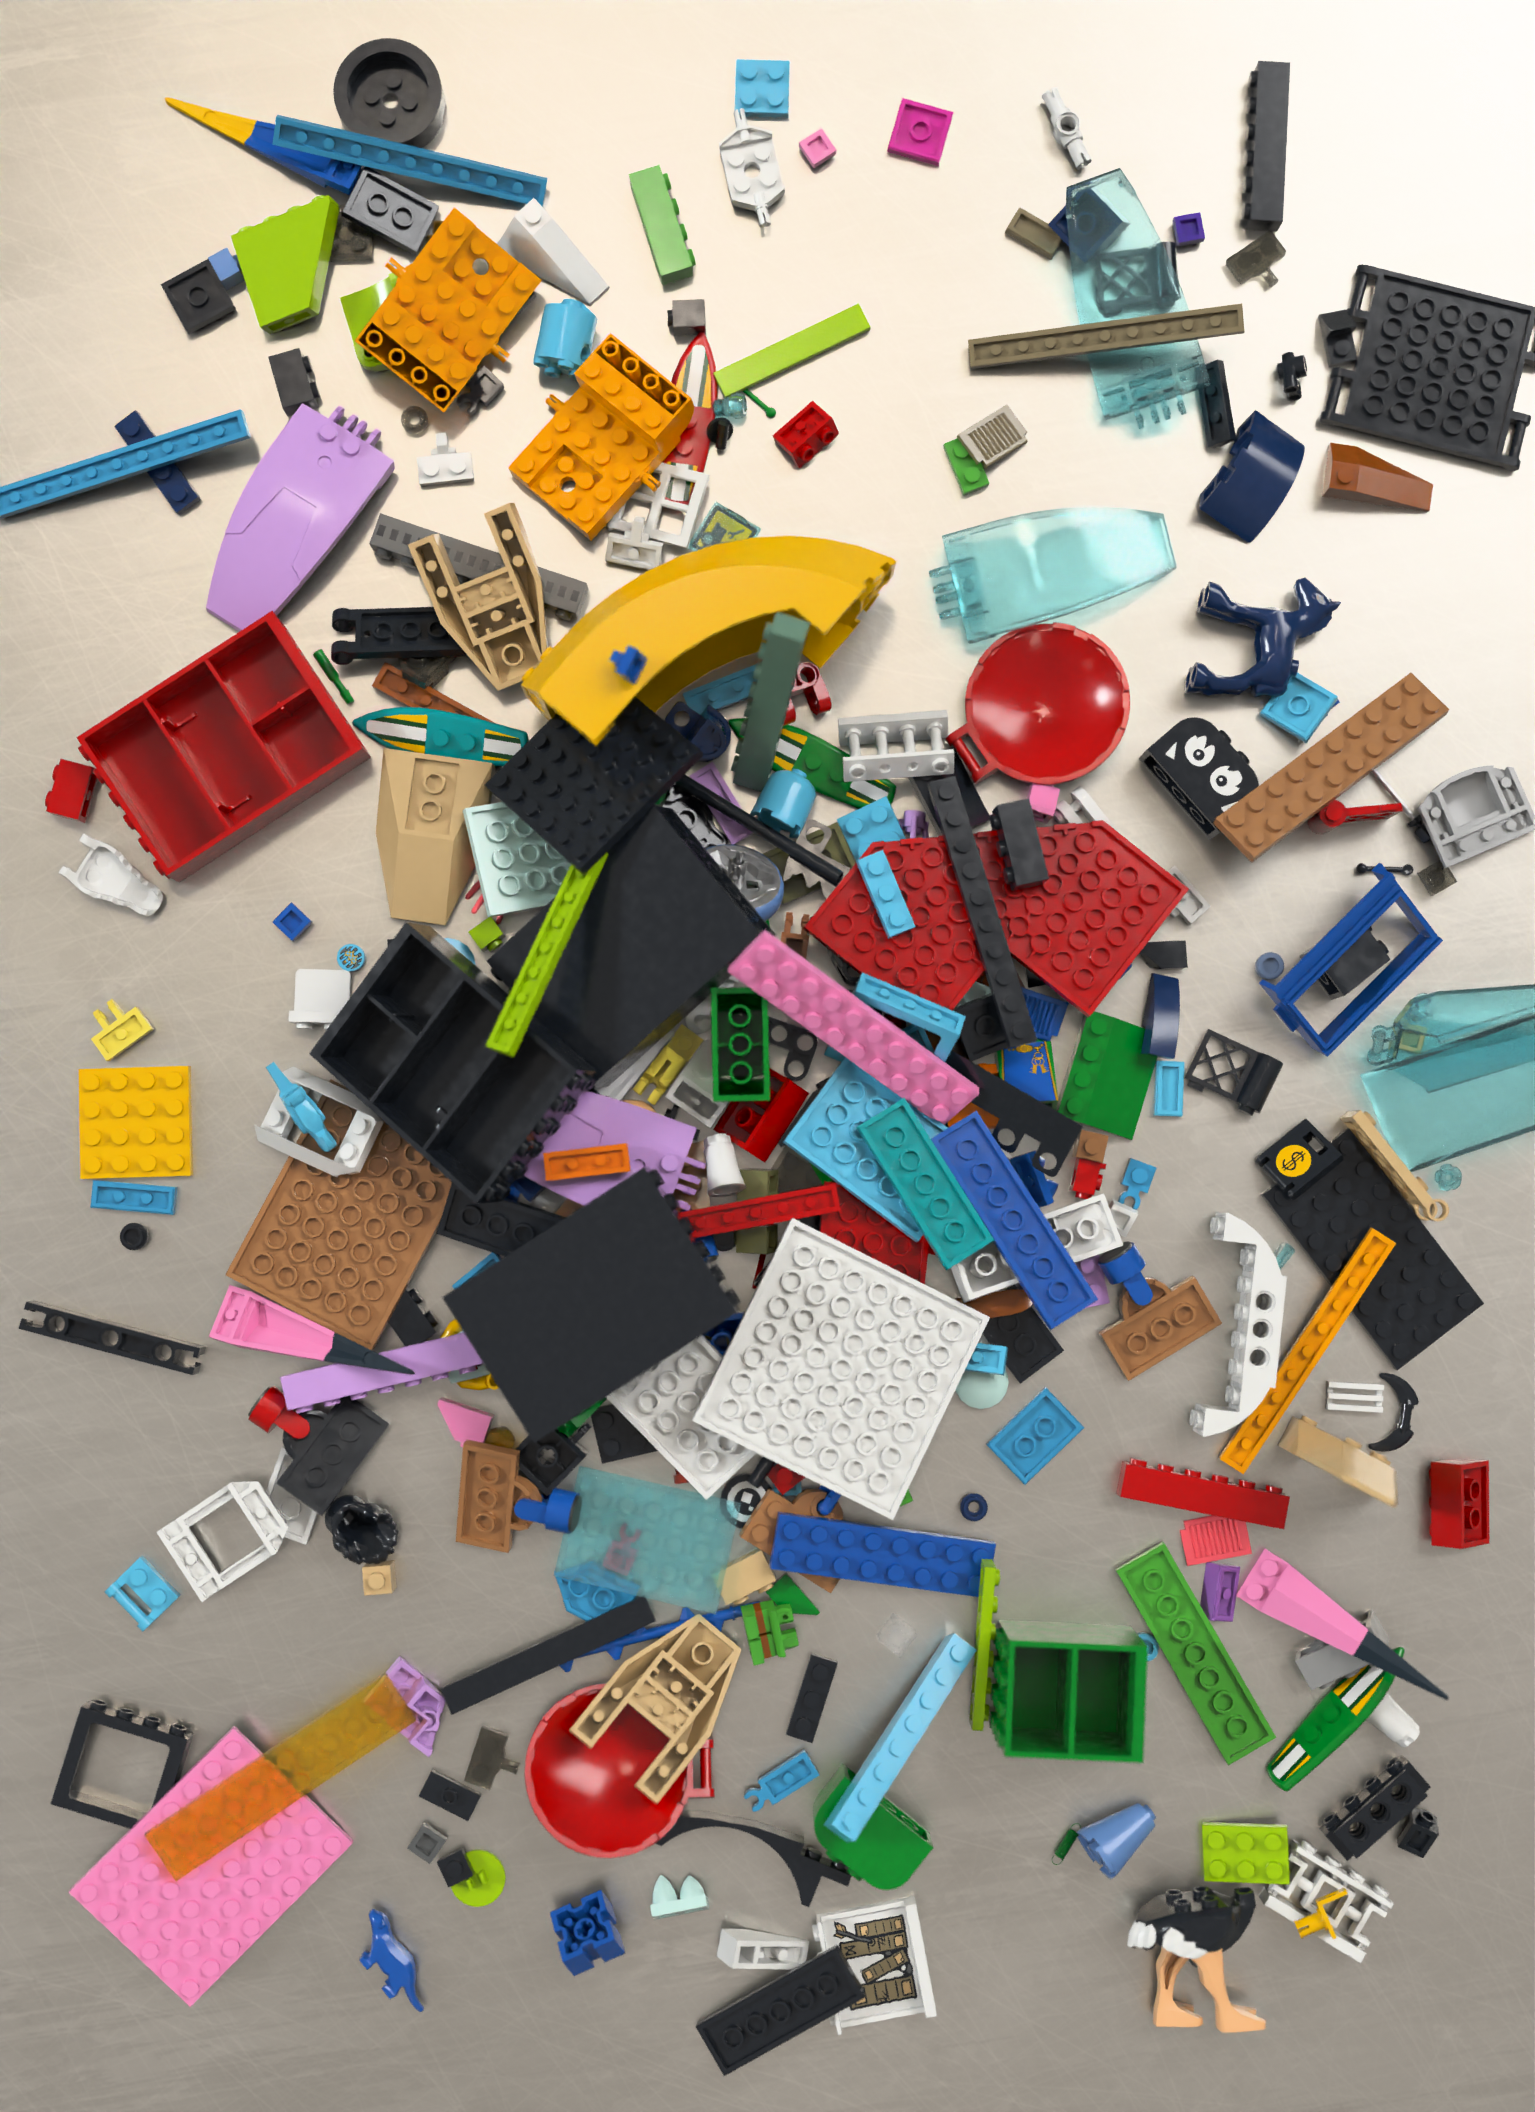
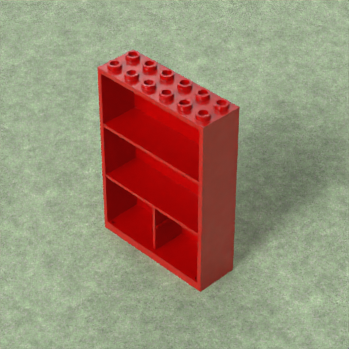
(222, 748)

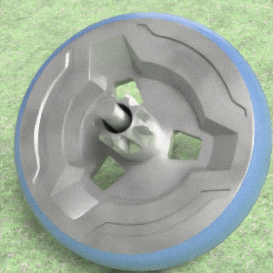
(752, 868)

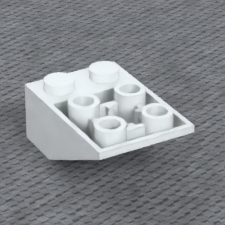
(695, 1087)

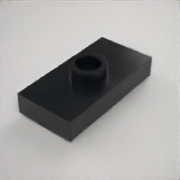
(450, 1795)

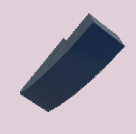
(1161, 1017)

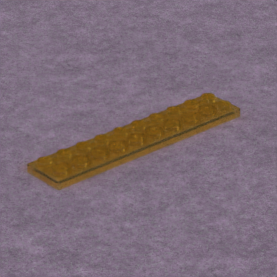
(280, 1776)

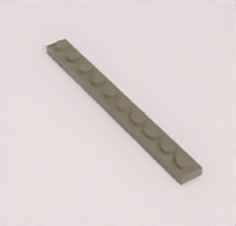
(1106, 336)

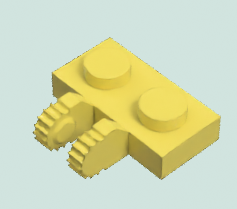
(121, 1033)

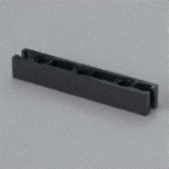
(93, 1333)

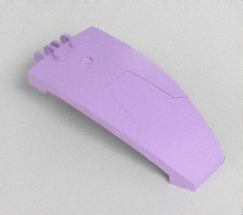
(294, 513)
(604, 1121)

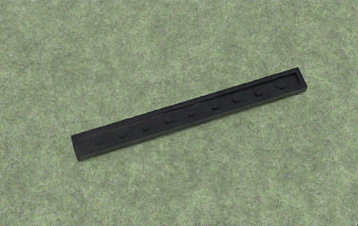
(982, 912)

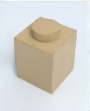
(379, 1578)

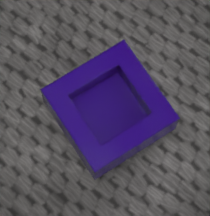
(1188, 229)

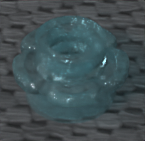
(1455, 1180)

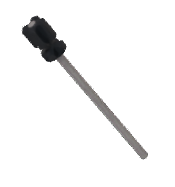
(1421, 830)

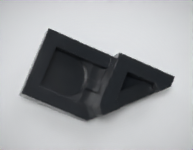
(1165, 954)

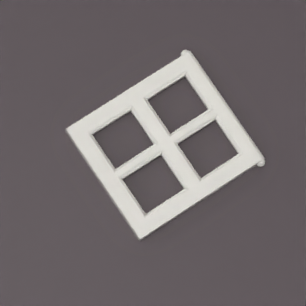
(658, 501)

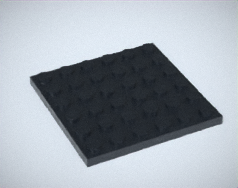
(590, 794)

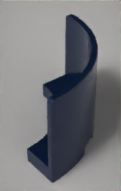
(1256, 479)

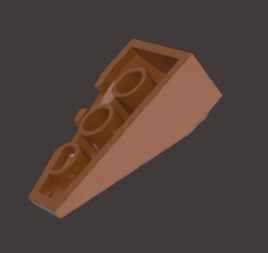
(1366, 478)

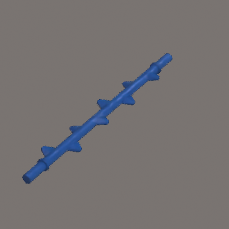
(615, 1647)

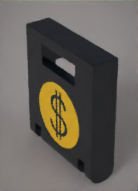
(1296, 1163)

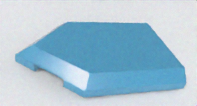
(590, 1600)

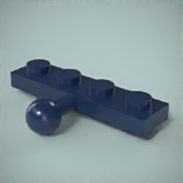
(167, 478)

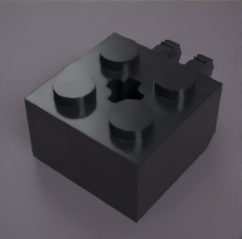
(550, 1473)

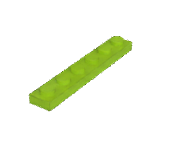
(984, 1633)

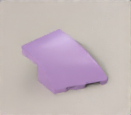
(424, 1701)

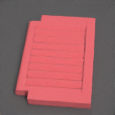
(1214, 1539)

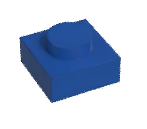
(292, 922)

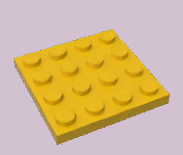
(135, 1122)

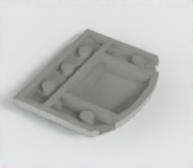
(1476, 812)

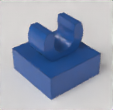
(629, 664)

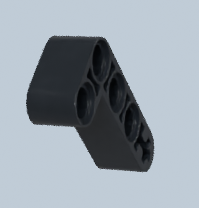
(790, 1045)

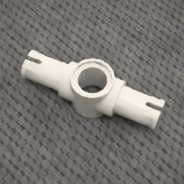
(1064, 116)

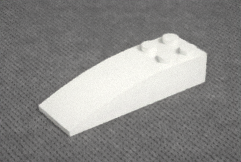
(1082, 1228)

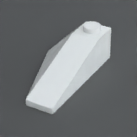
(550, 254)

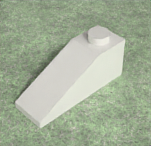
(760, 1950)

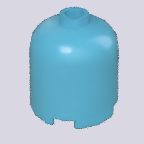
(785, 801)

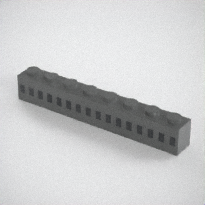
(392, 536)

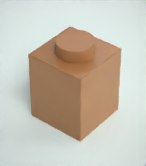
(1090, 1146)

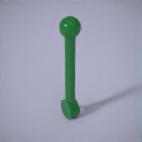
(770, 411)

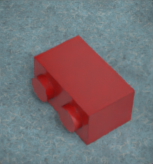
(71, 790)

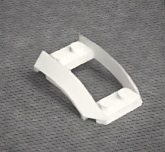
(355, 1144)
(192, 1557)

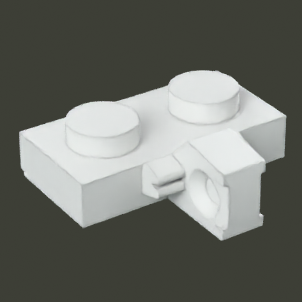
(445, 464)
(634, 547)
(1192, 903)

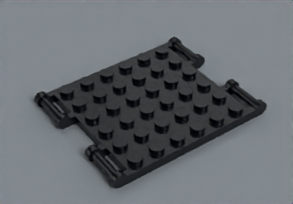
(1436, 367)

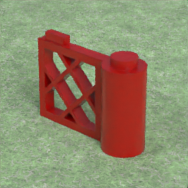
(1336, 814)

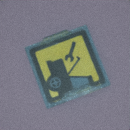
(722, 526)

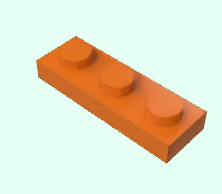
(586, 1162)

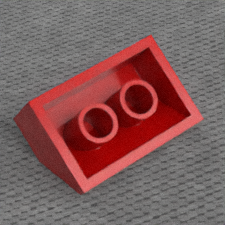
(761, 1124)
(1459, 1503)

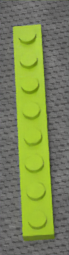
(542, 959)

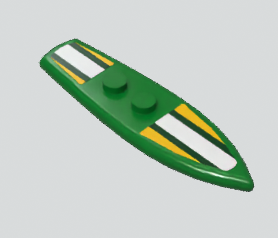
(823, 767)
(1330, 1724)

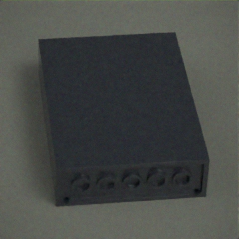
(642, 948)
(421, 1062)
(592, 1303)

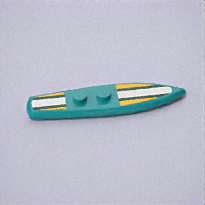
(442, 734)

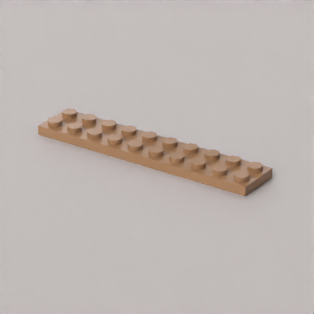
(1330, 767)

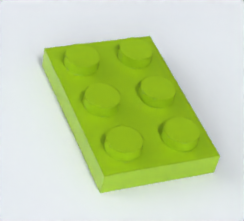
(1246, 1853)

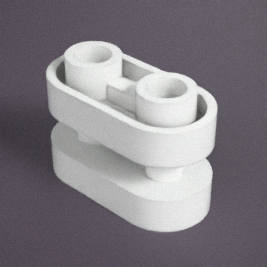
(1066, 813)

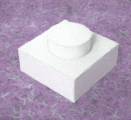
(1123, 1216)

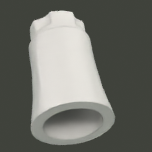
(722, 1166)
(1394, 1722)

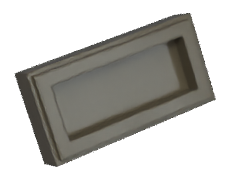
(1034, 233)

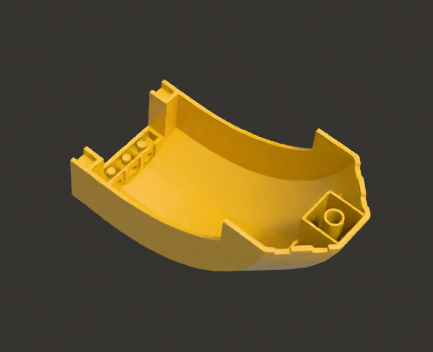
(701, 617)

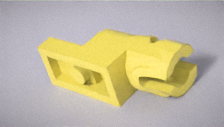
(669, 1063)

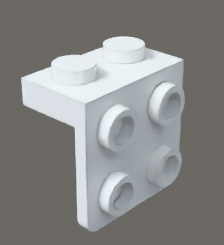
(319, 996)

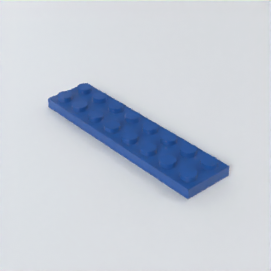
(1014, 1221)
(879, 1554)

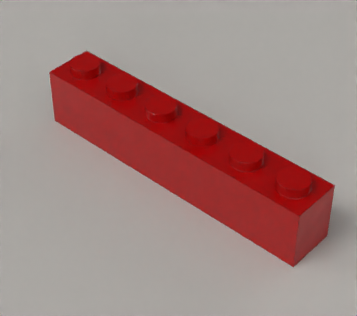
(1202, 1494)

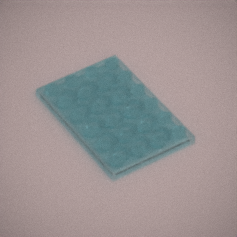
(649, 1540)

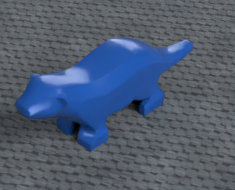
(392, 1959)

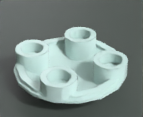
(982, 1389)

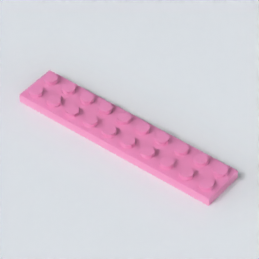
(852, 1028)

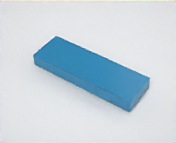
(133, 1197)

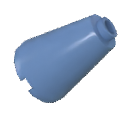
(1117, 1837)

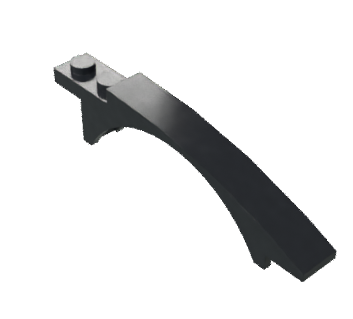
(805, 1864)

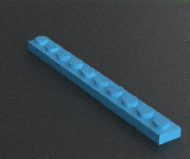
(408, 160)
(123, 463)

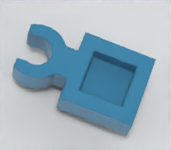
(1136, 1178)

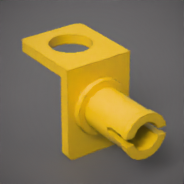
(1319, 1920)

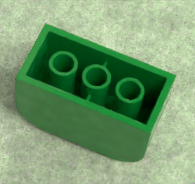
(739, 1045)
(886, 1848)

